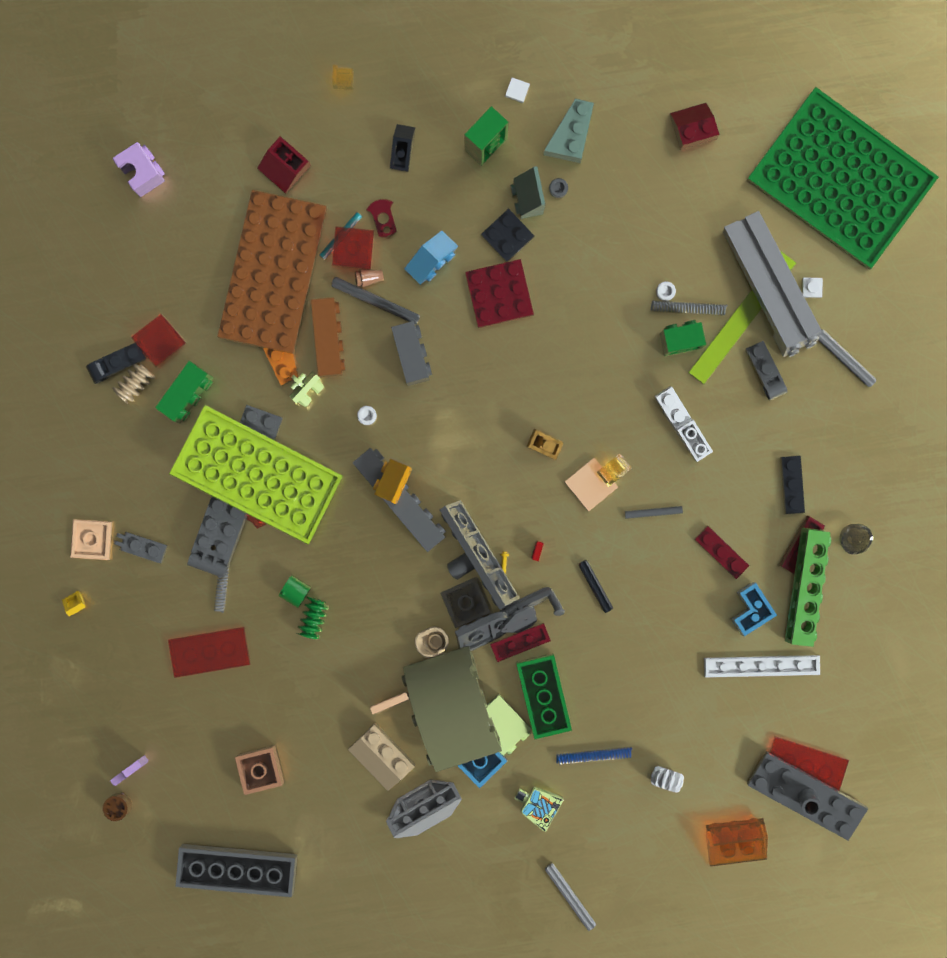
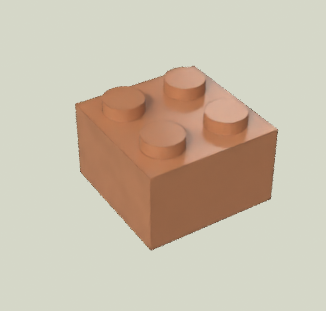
(259, 770)

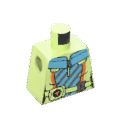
(539, 806)

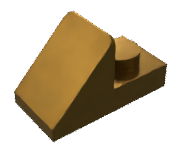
(544, 444)

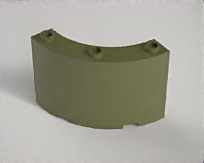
(450, 709)

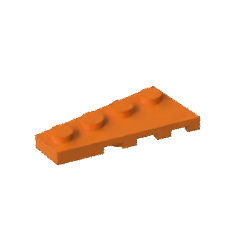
(282, 364)

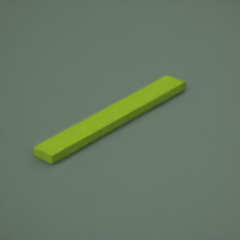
(729, 334)

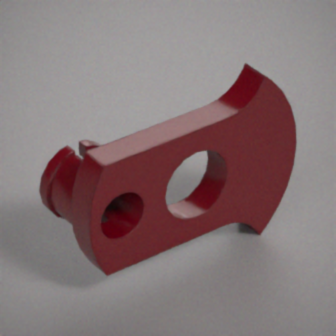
(377, 208)

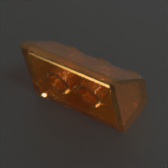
(736, 842)

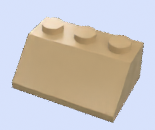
(382, 757)

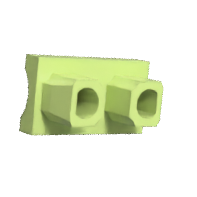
(299, 394)

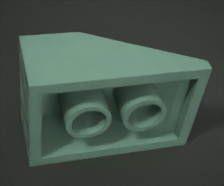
(528, 193)

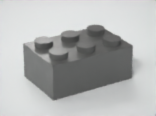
(411, 353)

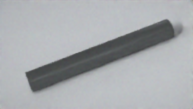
(653, 512)

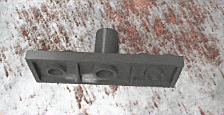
(476, 556)
(807, 796)

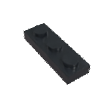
(792, 484)

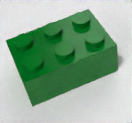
(185, 393)

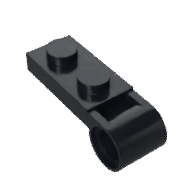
(115, 362)

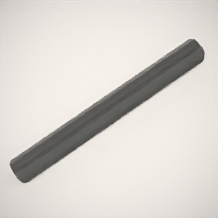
(375, 300)

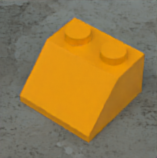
(392, 481)

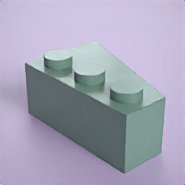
(571, 134)

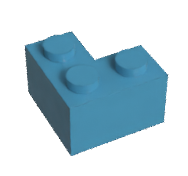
(431, 257)
(757, 611)

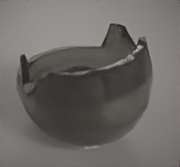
(855, 538)

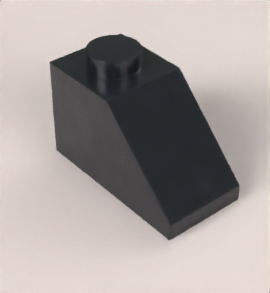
(402, 147)

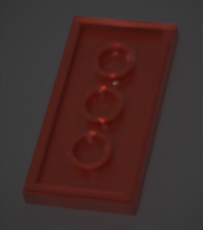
(209, 652)
(814, 762)

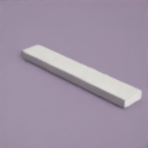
(762, 666)

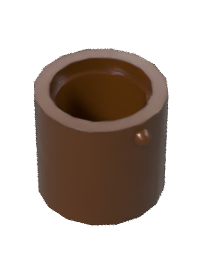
(117, 806)

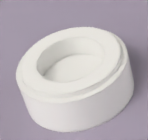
(665, 291)
(366, 415)

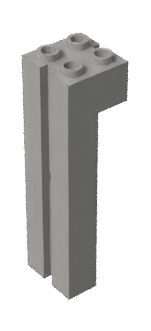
(773, 284)

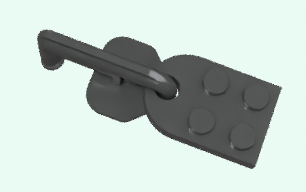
(510, 619)

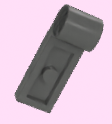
(766, 370)

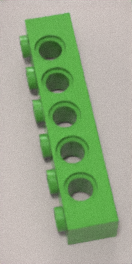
(802, 578)

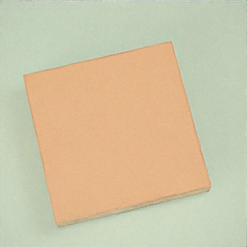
(589, 486)
(91, 539)
(390, 703)

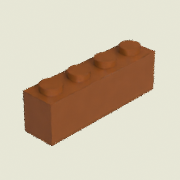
(327, 337)

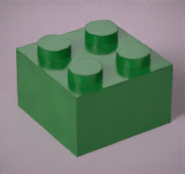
(683, 338)

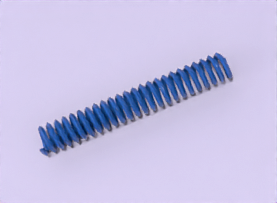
(592, 755)

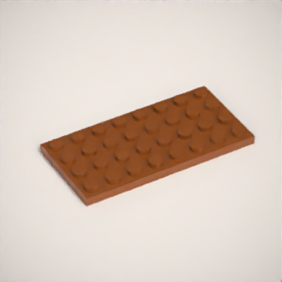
(272, 272)

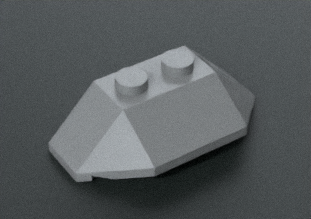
(423, 808)

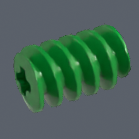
(313, 618)

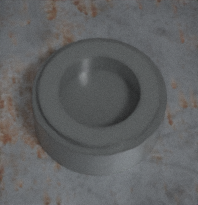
(558, 188)

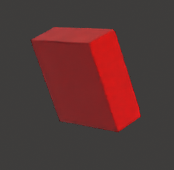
(537, 551)

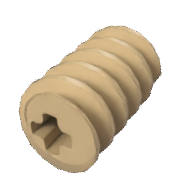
(133, 383)

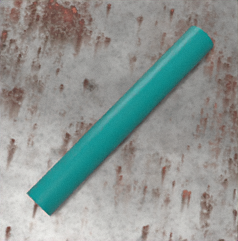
(350, 224)

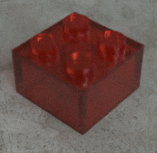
(352, 248)

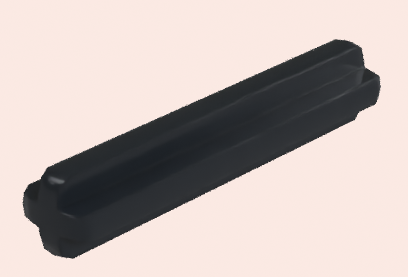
(595, 586)

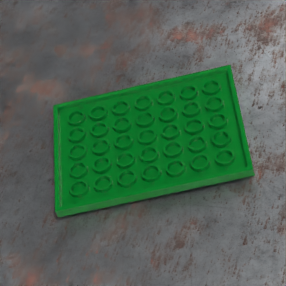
(843, 178)

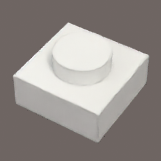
(812, 287)

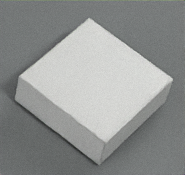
(517, 90)

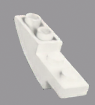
(683, 424)

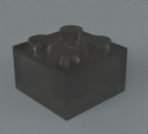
(466, 602)

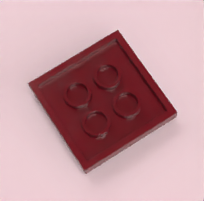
(499, 293)

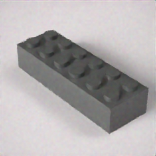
(407, 509)
(236, 870)

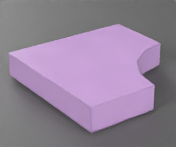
(129, 770)

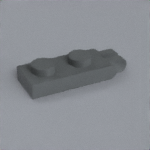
(141, 547)

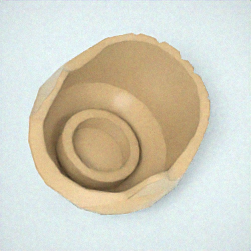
(431, 642)

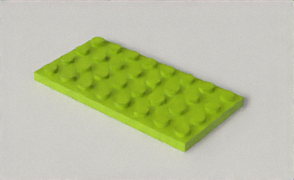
(256, 475)

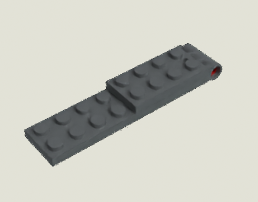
(222, 522)

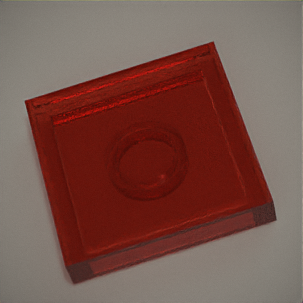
(158, 340)

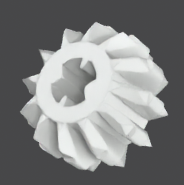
(667, 779)

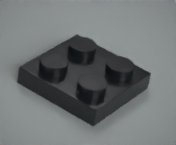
(507, 235)

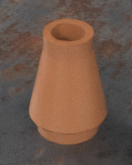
(367, 277)

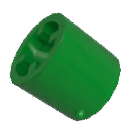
(294, 591)

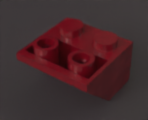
(283, 165)

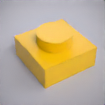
(73, 603)

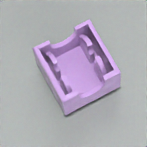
(147, 174)

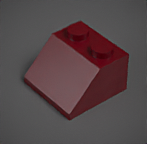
(694, 126)

